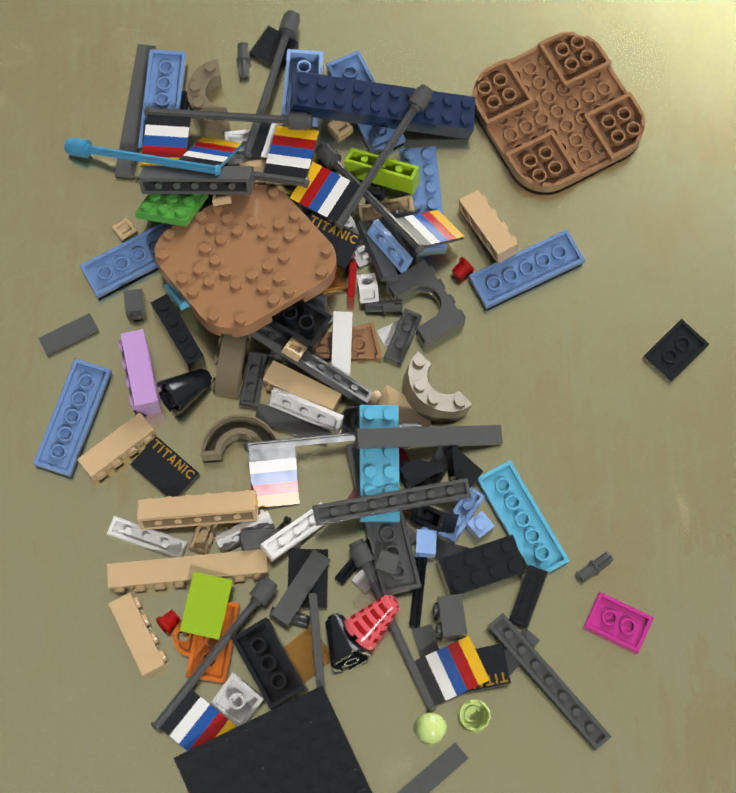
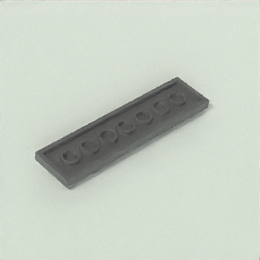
(391, 538)

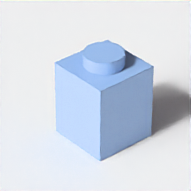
(479, 526)
(426, 542)

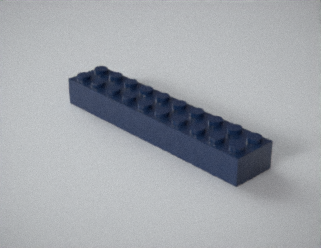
(380, 105)

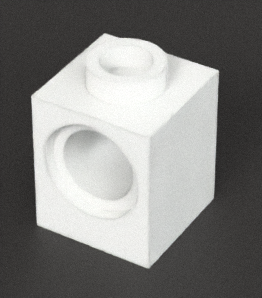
(367, 288)

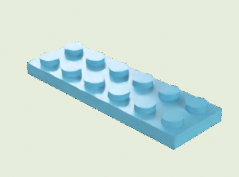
(379, 466)
(522, 518)

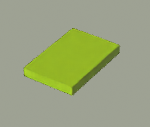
(206, 605)

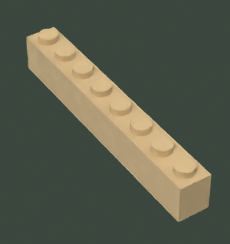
(179, 570)

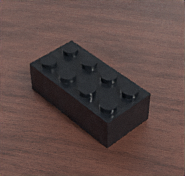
(303, 323)
(481, 566)
(269, 663)

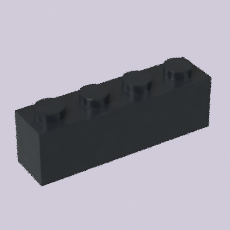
(178, 332)

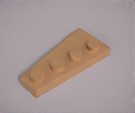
(363, 344)

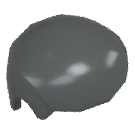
(351, 419)

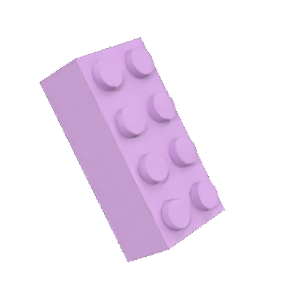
(139, 373)

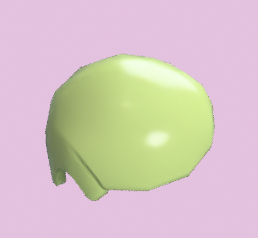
(474, 715)
(430, 728)

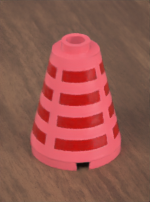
(372, 621)

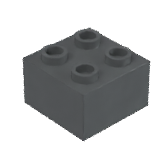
(450, 618)

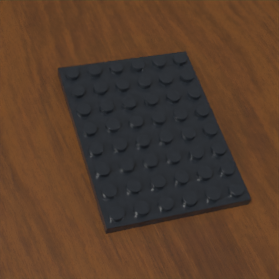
(281, 751)

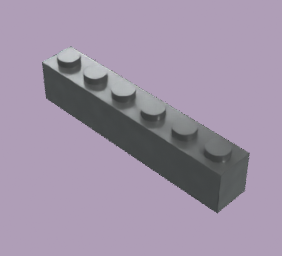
(171, 180)

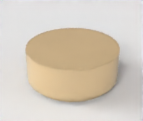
(374, 397)

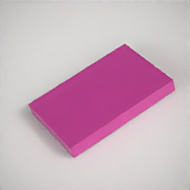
(618, 622)

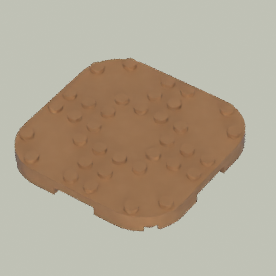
(558, 112)
(246, 261)

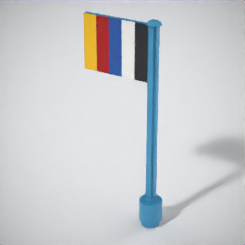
(204, 156)

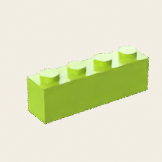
(392, 174)

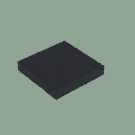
(267, 46)

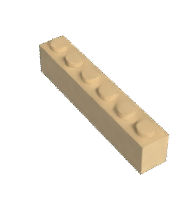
(197, 510)

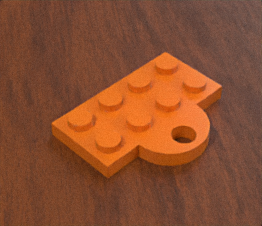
(198, 647)

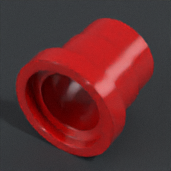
(462, 268)
(168, 621)

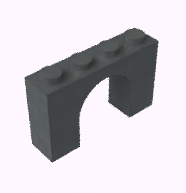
(422, 279)

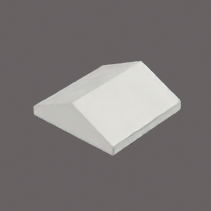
(237, 700)

